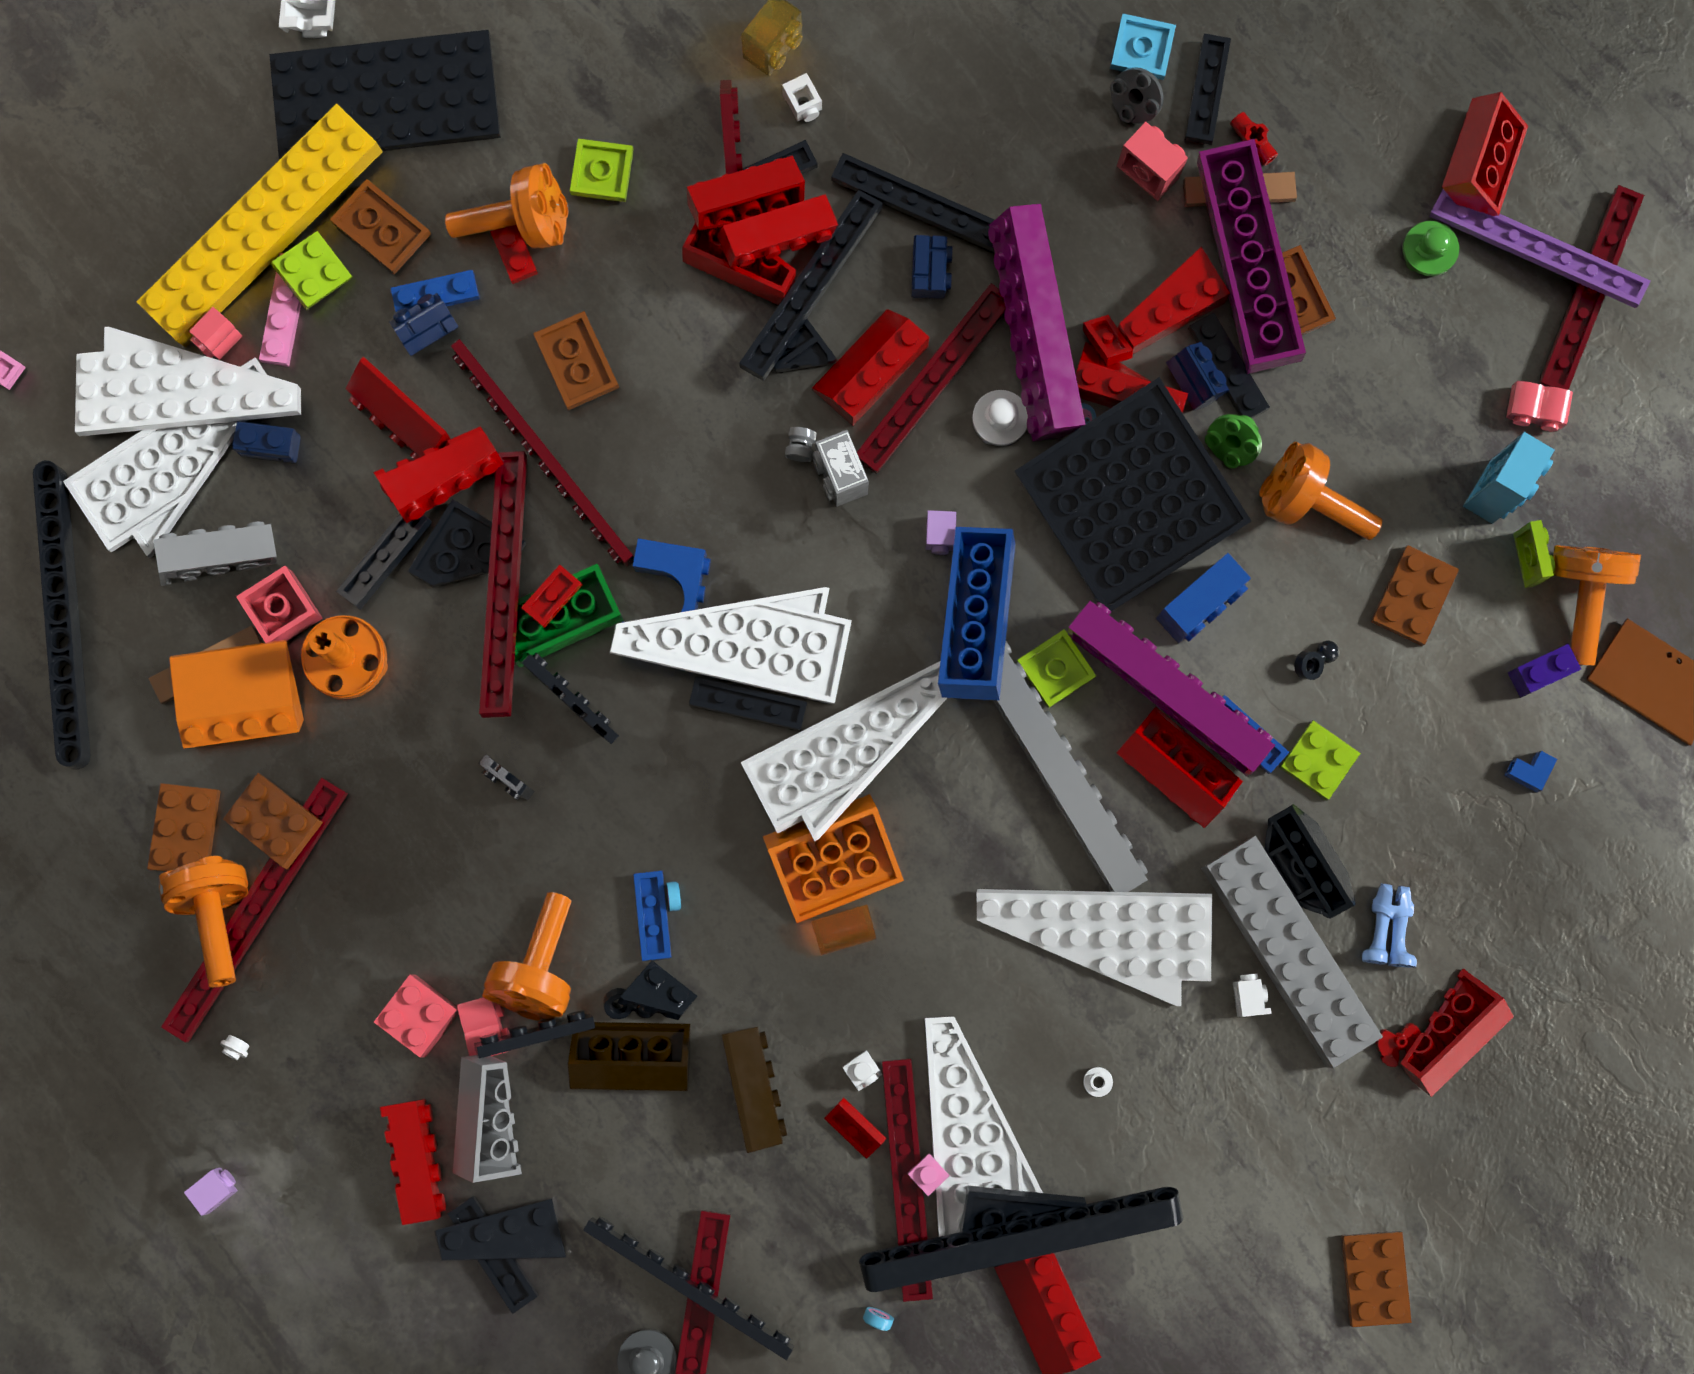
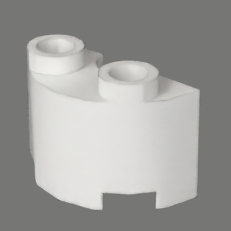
(308, 16)

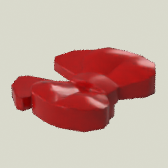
(1391, 1043)

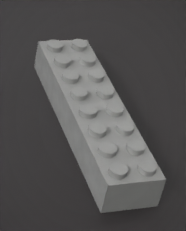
(1292, 953)

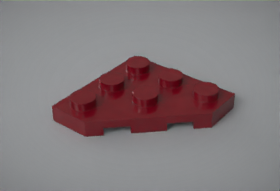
(730, 127)

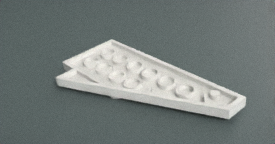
(159, 386)
(150, 480)
(762, 642)
(832, 762)
(1128, 936)
(967, 1126)

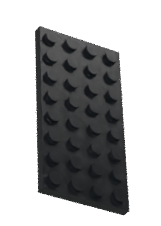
(394, 89)

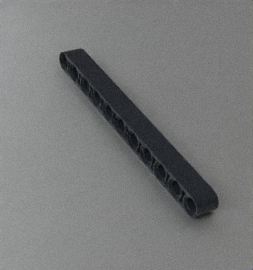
(70, 624)
(1021, 1239)

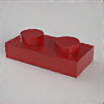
(514, 253)
(1107, 340)
(551, 596)
(855, 1128)

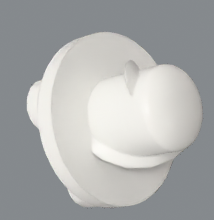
(1000, 418)

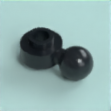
(1310, 664)
(617, 1011)

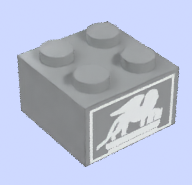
(841, 468)

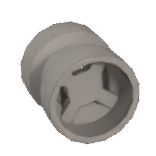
(800, 444)

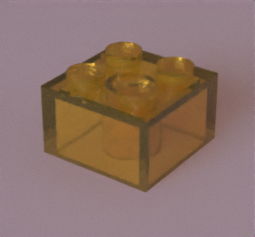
(772, 35)

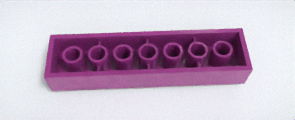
(1251, 256)
(1036, 322)
(1170, 688)

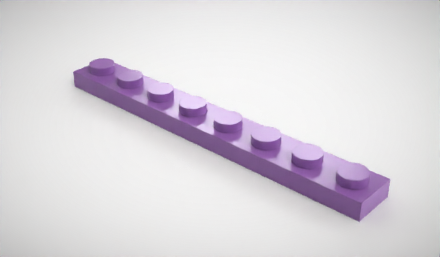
(1544, 251)

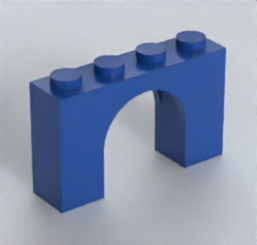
(678, 563)

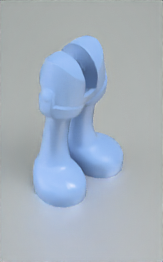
(1399, 913)

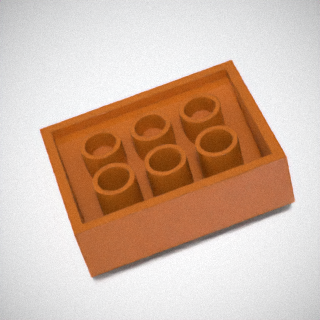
(235, 694)
(839, 866)

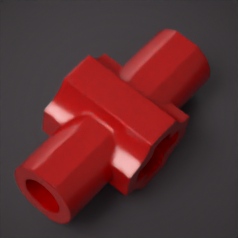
(1246, 128)

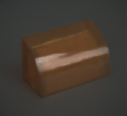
(844, 929)

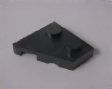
(805, 351)
(514, 786)
(658, 993)

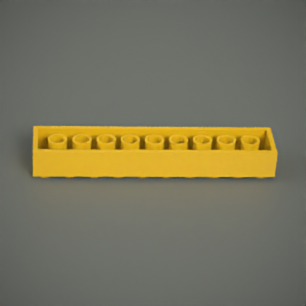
(261, 224)

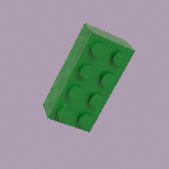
(583, 615)

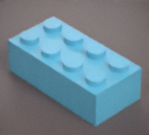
(1510, 478)

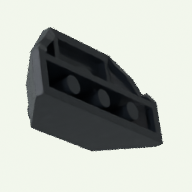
(1308, 863)

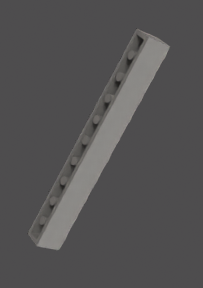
(1066, 781)

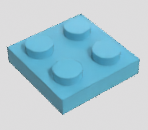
(1143, 45)

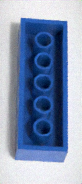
(977, 613)

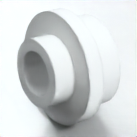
(234, 1047)
(1088, 1082)

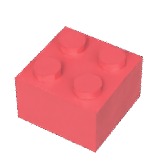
(1152, 160)
(279, 606)
(417, 1016)

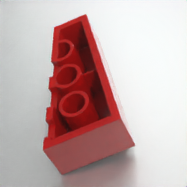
(746, 193)
(764, 277)
(1177, 302)
(414, 1161)

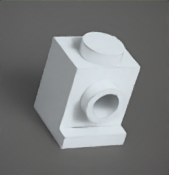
(802, 90)
(1250, 996)
(862, 1070)

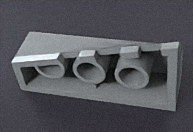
(214, 551)
(484, 1122)

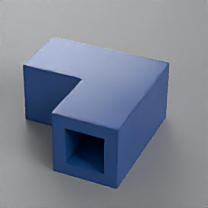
(1533, 774)

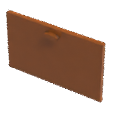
(1649, 679)

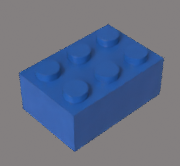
(1204, 599)

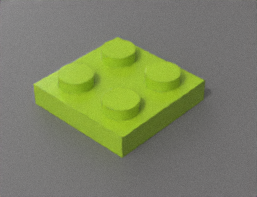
(601, 170)
(311, 270)
(1533, 553)
(1056, 668)
(1319, 760)

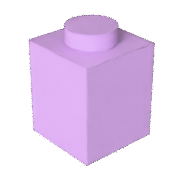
(940, 531)
(211, 1190)

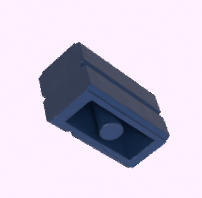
(929, 267)
(423, 323)
(1198, 375)
(266, 442)

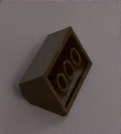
(631, 1057)
(753, 1090)

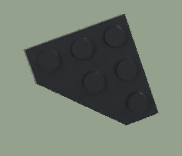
(455, 548)

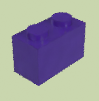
(1544, 670)

